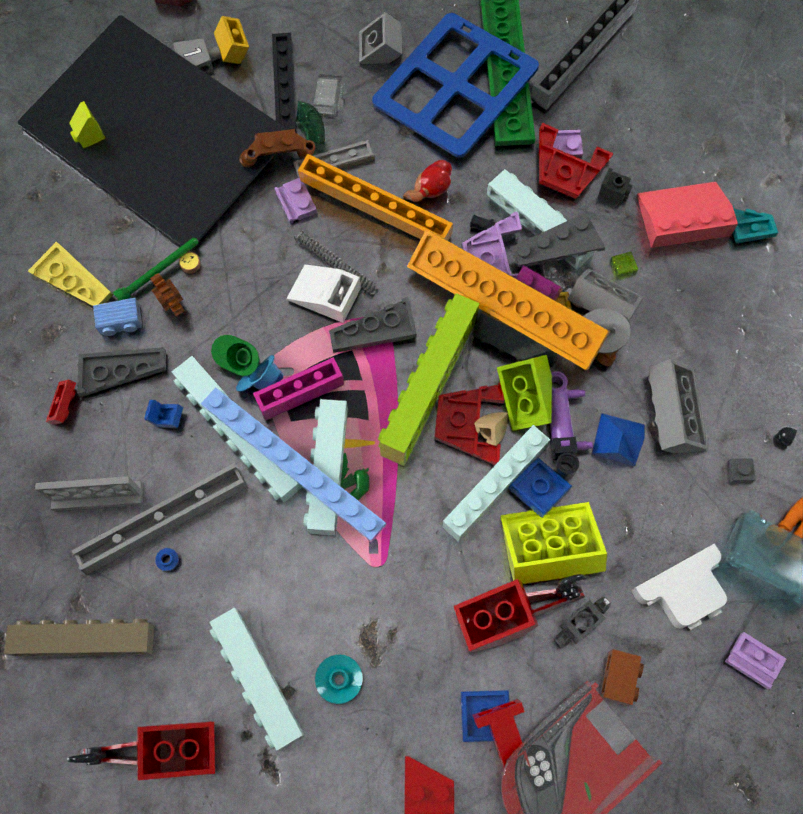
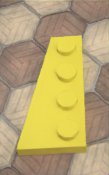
(66, 273)

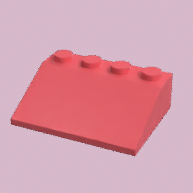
(686, 214)

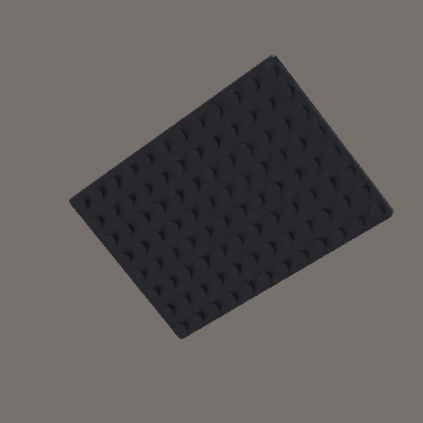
(165, 128)

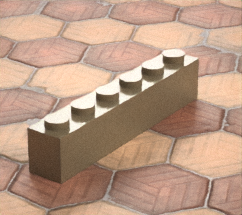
(79, 639)

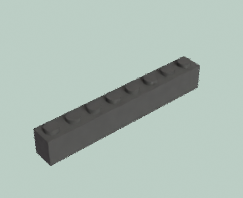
(581, 51)

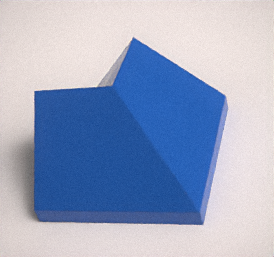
(618, 439)

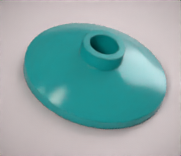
(329, 670)

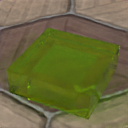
(624, 264)

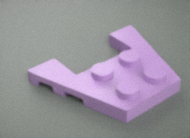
(489, 243)

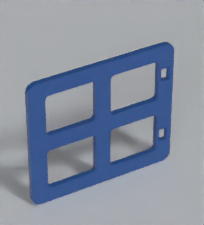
(454, 84)

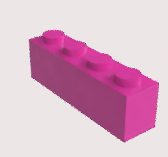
(299, 388)

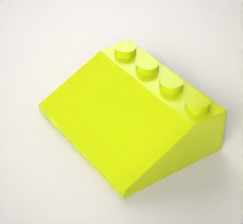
(553, 546)

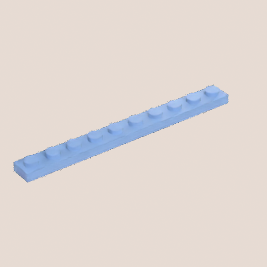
(294, 465)

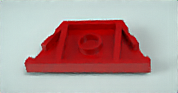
(427, 790)

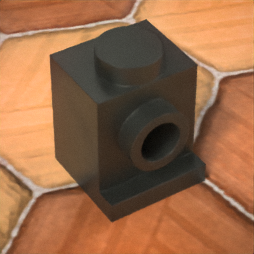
(615, 186)

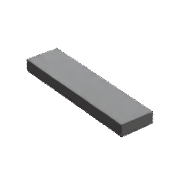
(344, 156)

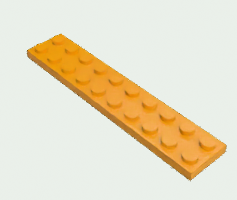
(509, 299)

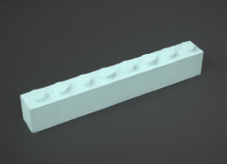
(199, 385)

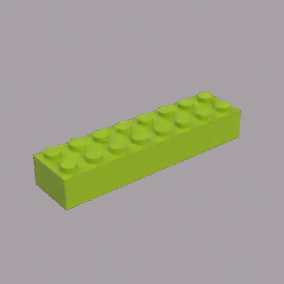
(428, 380)

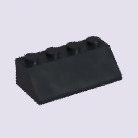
(509, 340)

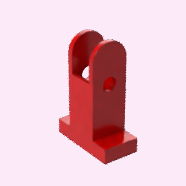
(502, 727)

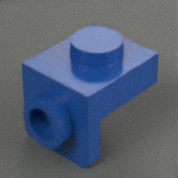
(163, 414)

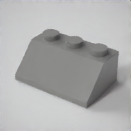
(598, 292)

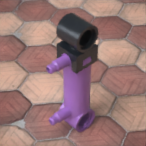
(563, 442)

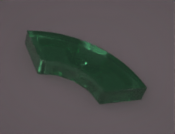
(312, 122)

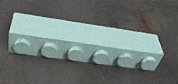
(532, 210)
(329, 459)
(495, 483)
(257, 680)

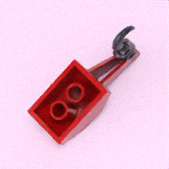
(507, 613)
(163, 751)

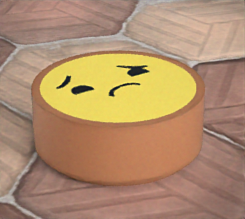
(190, 262)

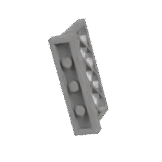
(92, 493)

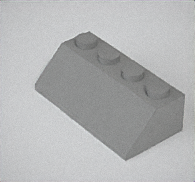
(677, 407)

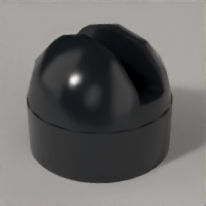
(787, 435)

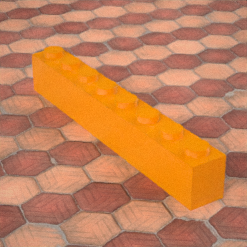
(371, 199)

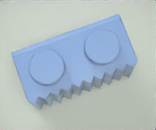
(117, 317)

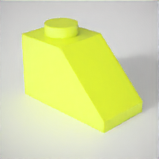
(85, 127)

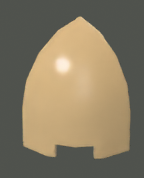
(492, 427)

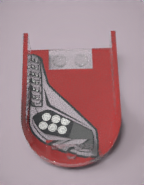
(575, 761)

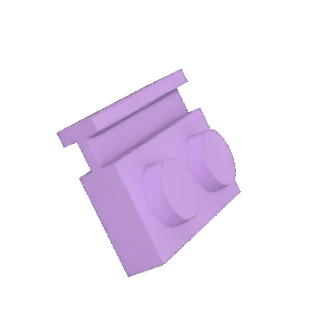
(569, 142)
(295, 200)
(755, 660)

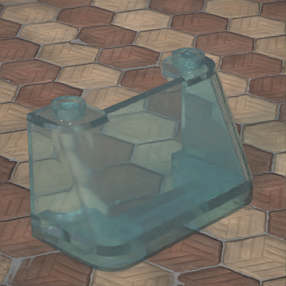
(766, 553)

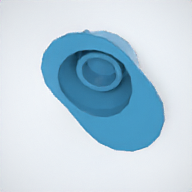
(264, 376)

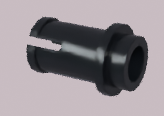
(481, 223)

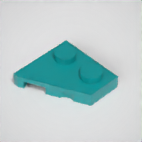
(753, 226)

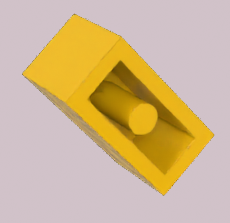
(231, 40)

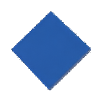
(540, 487)
(475, 702)

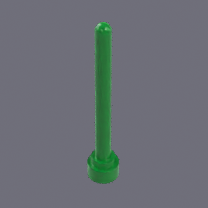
(125, 293)

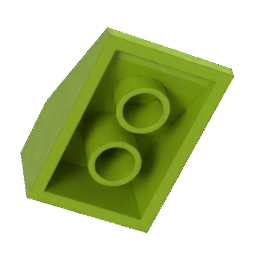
(527, 392)

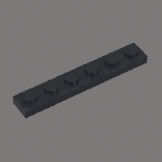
(284, 80)

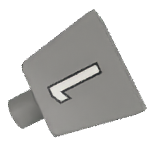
(197, 53)

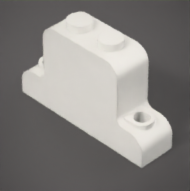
(686, 590)

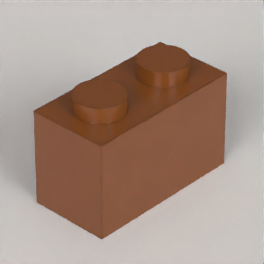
(621, 678)

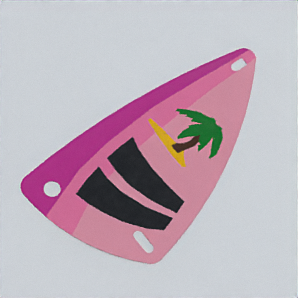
(370, 397)

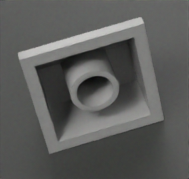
(380, 41)

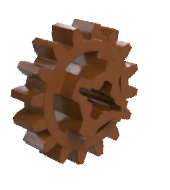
(167, 294)

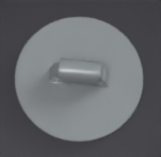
(615, 323)

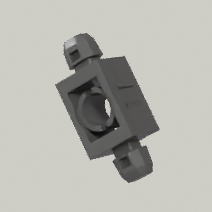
(596, 613)

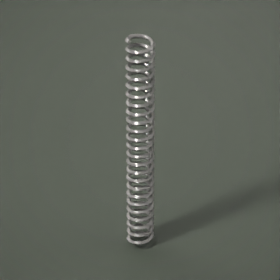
(336, 260)

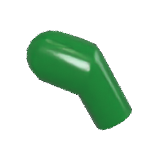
(362, 484)

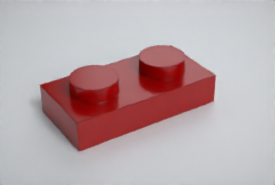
(59, 408)

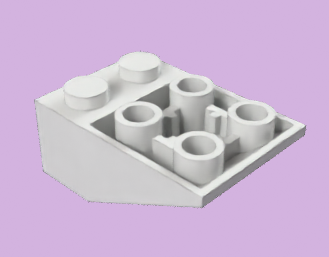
(326, 291)

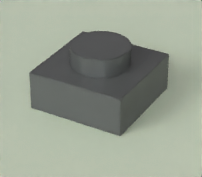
(741, 470)

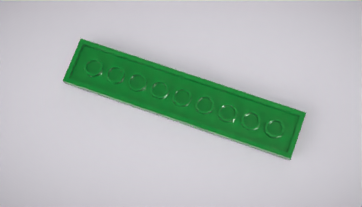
(516, 122)

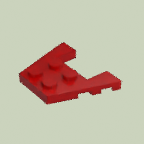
(564, 171)
(457, 420)

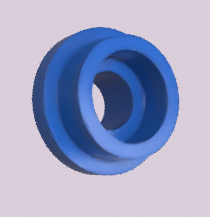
(174, 559)

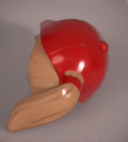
(431, 182)

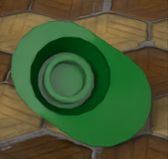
(235, 355)

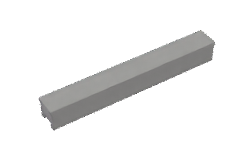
(159, 519)

